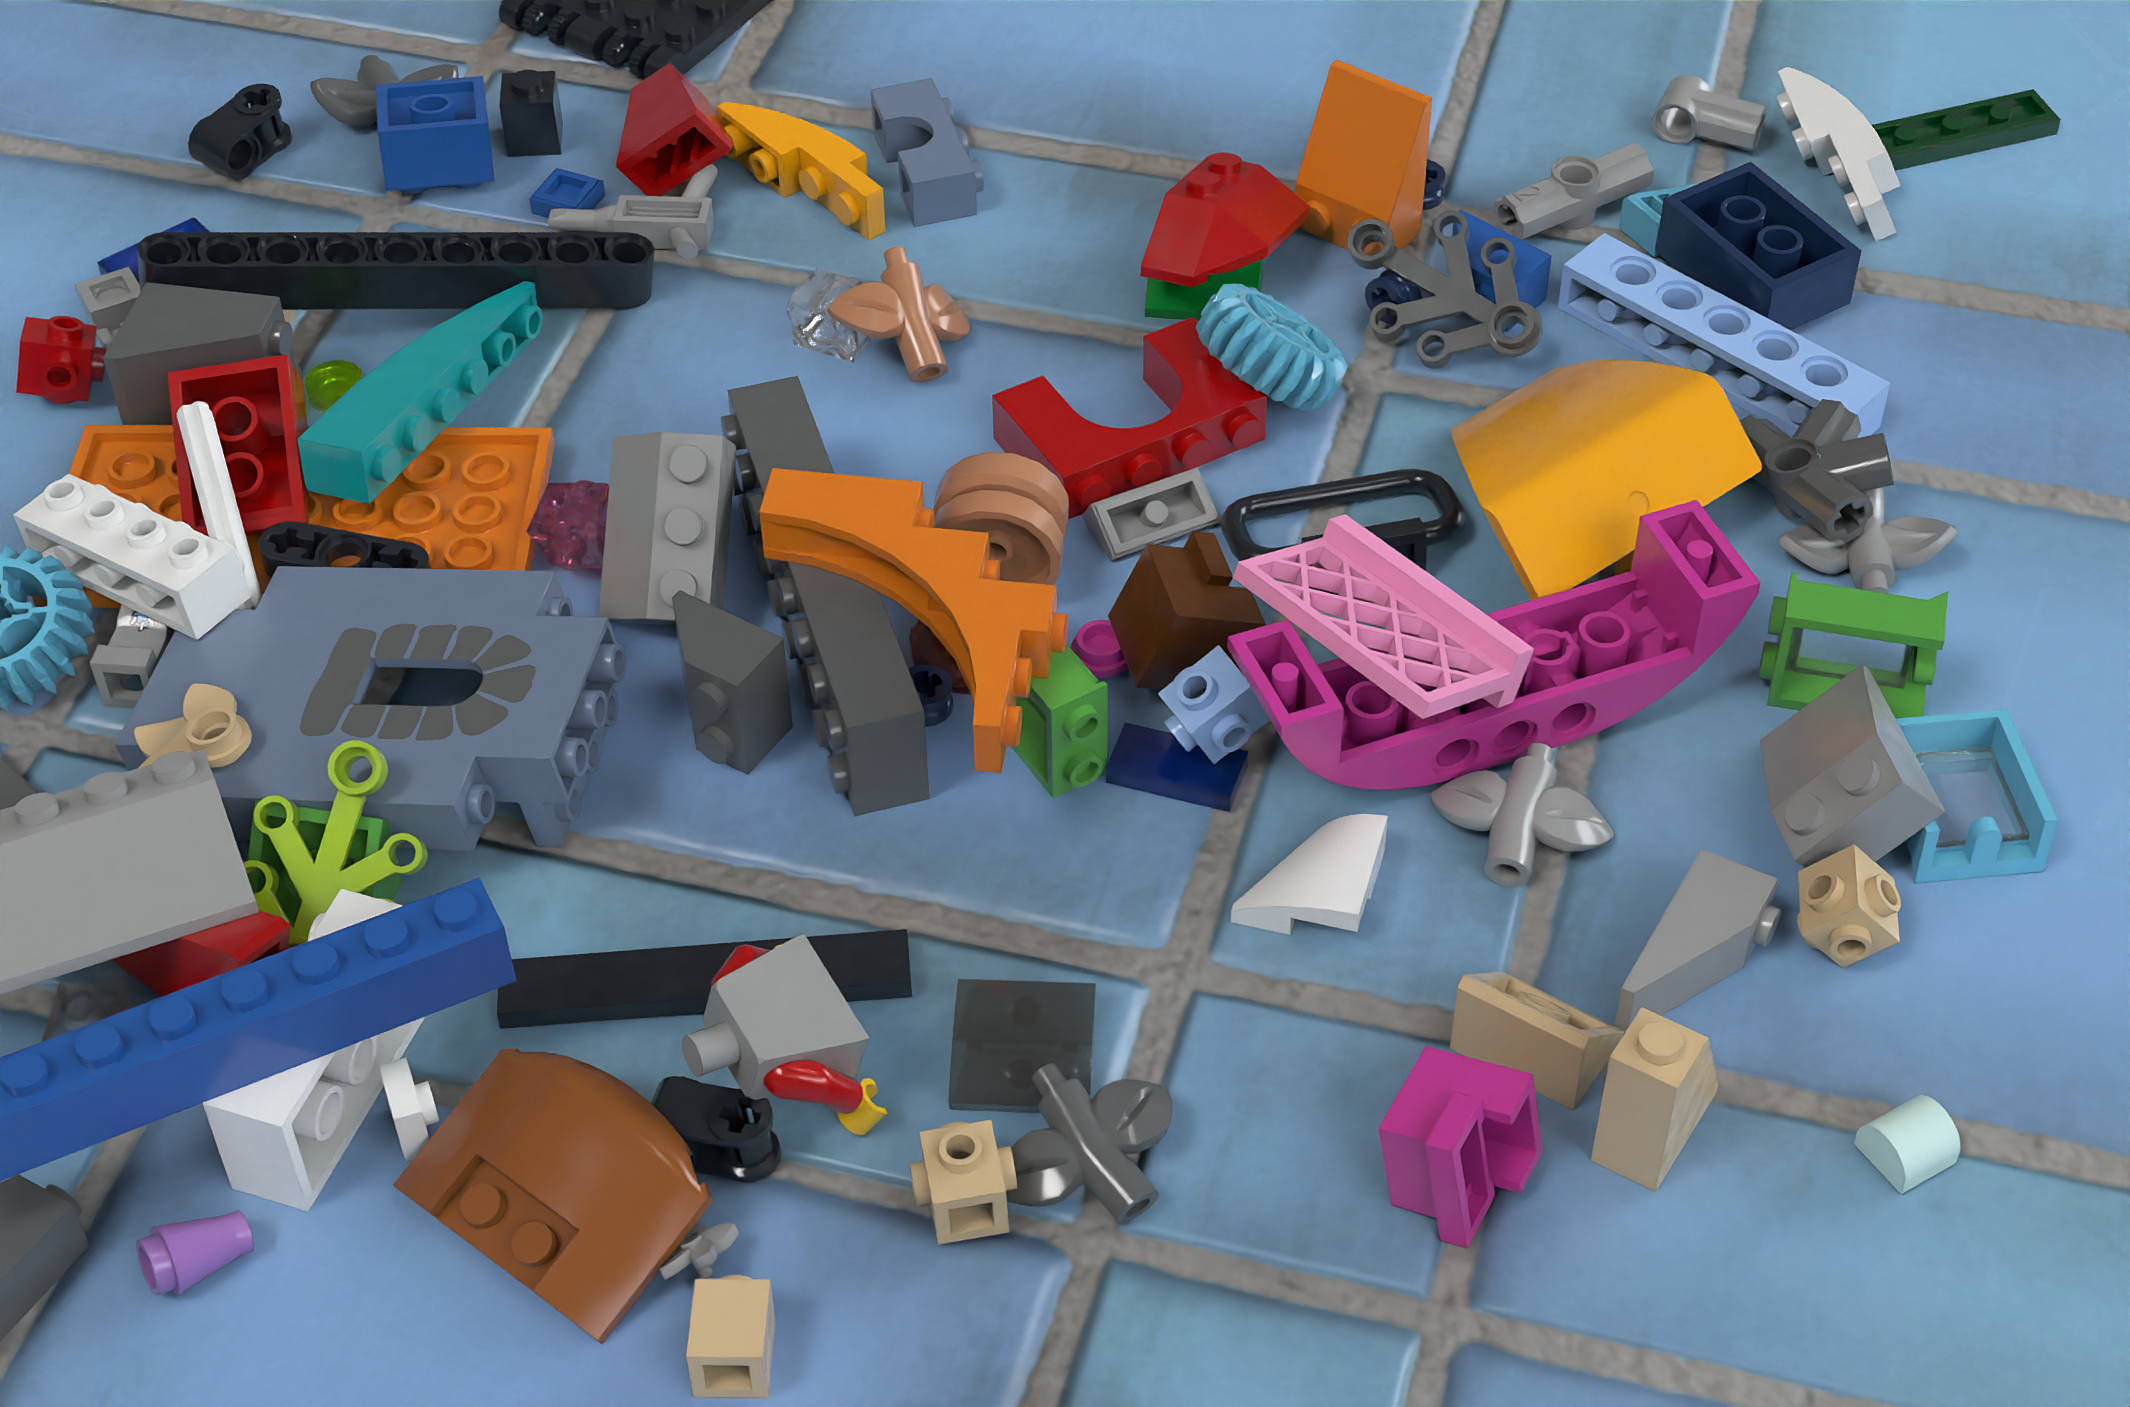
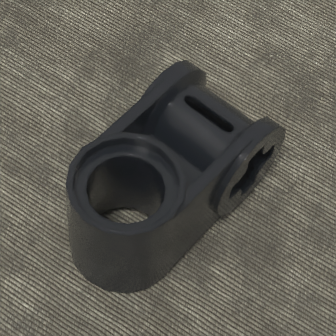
(241, 137)
(715, 1123)

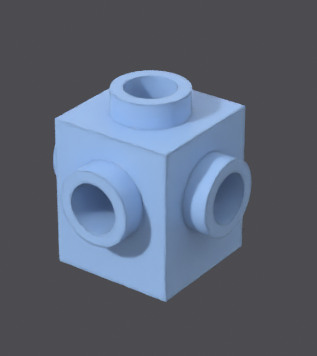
(1213, 706)

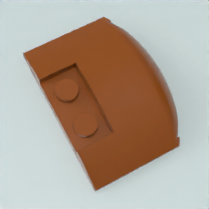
(561, 1183)

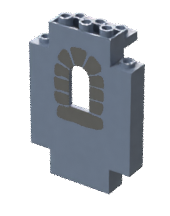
(313, 650)

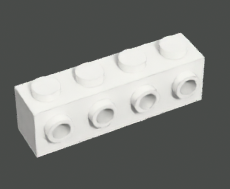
(136, 555)

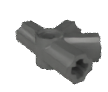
(1822, 468)

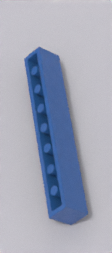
(248, 1025)

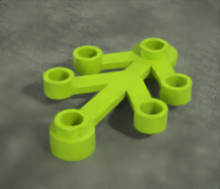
(322, 879)

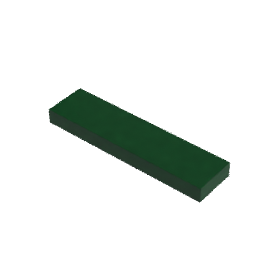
(1967, 129)

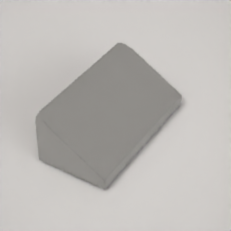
(1151, 514)

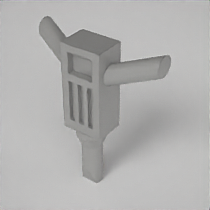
(667, 222)

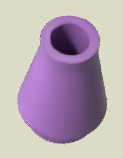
(190, 1251)

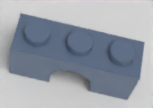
(932, 155)

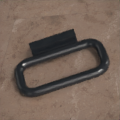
(1406, 536)

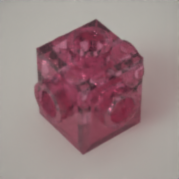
(572, 524)

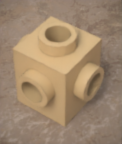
(1848, 906)
(964, 1180)

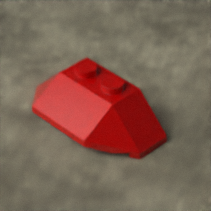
(1220, 221)

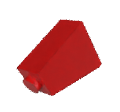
(668, 133)
(207, 952)

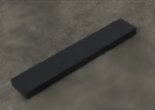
(680, 978)

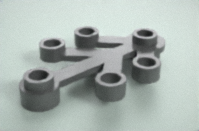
(1449, 294)

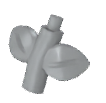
(1877, 551)
(1521, 812)

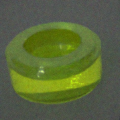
(330, 381)

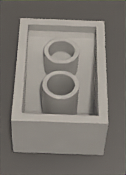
(1845, 775)

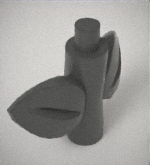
(356, 101)
(1091, 1143)

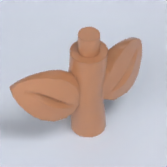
(907, 312)

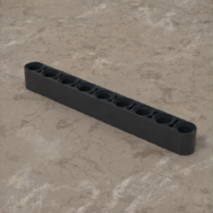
(405, 267)

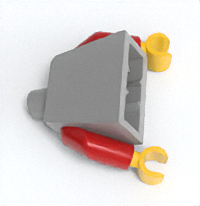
(785, 1033)

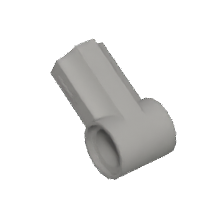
(1694, 111)

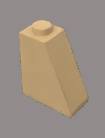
(1652, 1098)

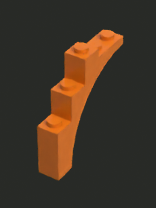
(942, 576)

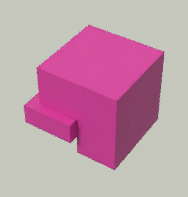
(1456, 1137)

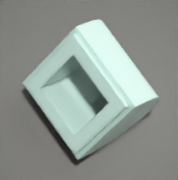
(1910, 1142)

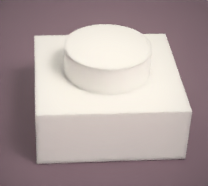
(410, 1106)

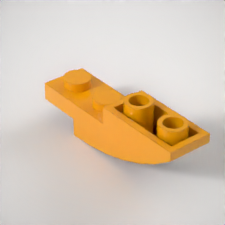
(805, 157)

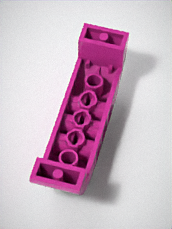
(1593, 664)

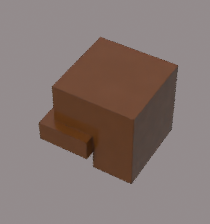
(1179, 609)

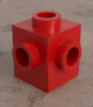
(59, 359)

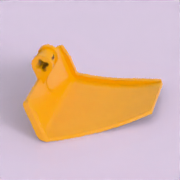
(1592, 451)

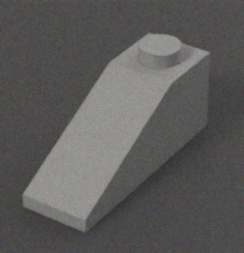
(1701, 936)

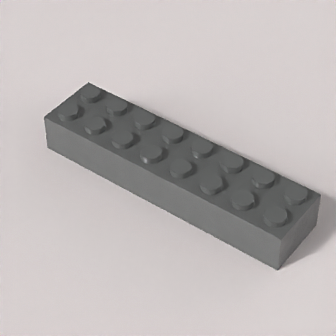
(833, 622)

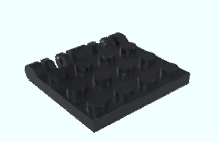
(634, 31)

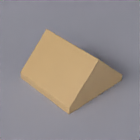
(1531, 1032)

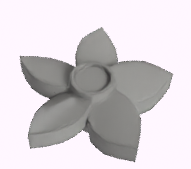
(701, 1249)

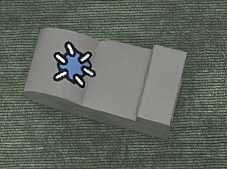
(131, 651)

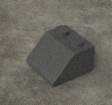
(731, 683)

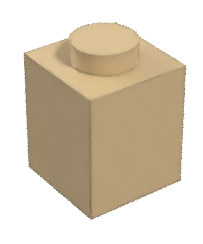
(731, 1337)

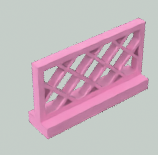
(1419, 613)

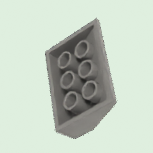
(116, 868)

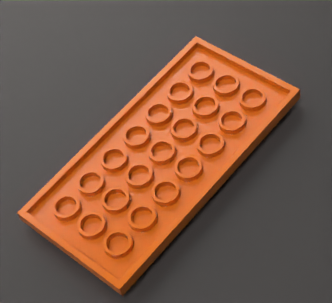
(457, 499)

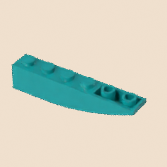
(415, 396)

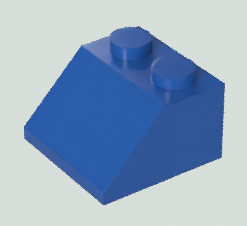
(434, 134)

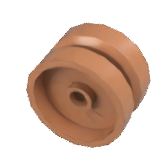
(1014, 503)

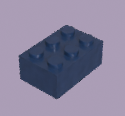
(1758, 247)

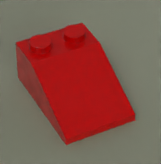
(258, 422)

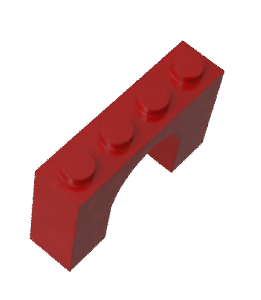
(1207, 420)

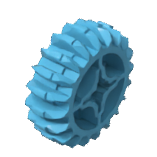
(1271, 347)
(39, 640)

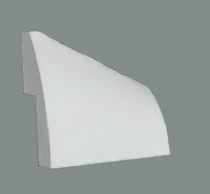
(1321, 879)

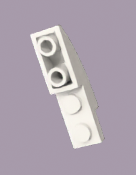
(1841, 144)

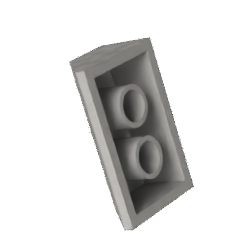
(666, 524)

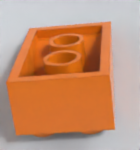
(1365, 157)

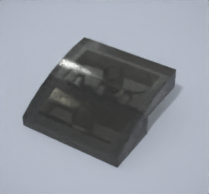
(1011, 1032)

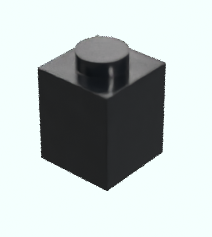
(531, 113)

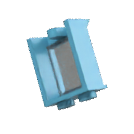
(1991, 798)

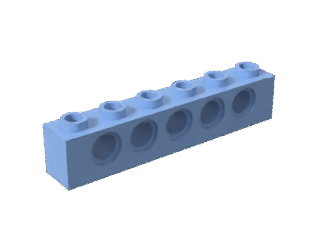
(1701, 330)

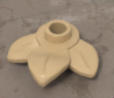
(207, 723)

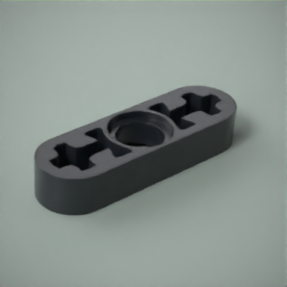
(319, 546)

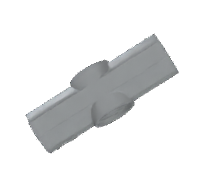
(1574, 191)

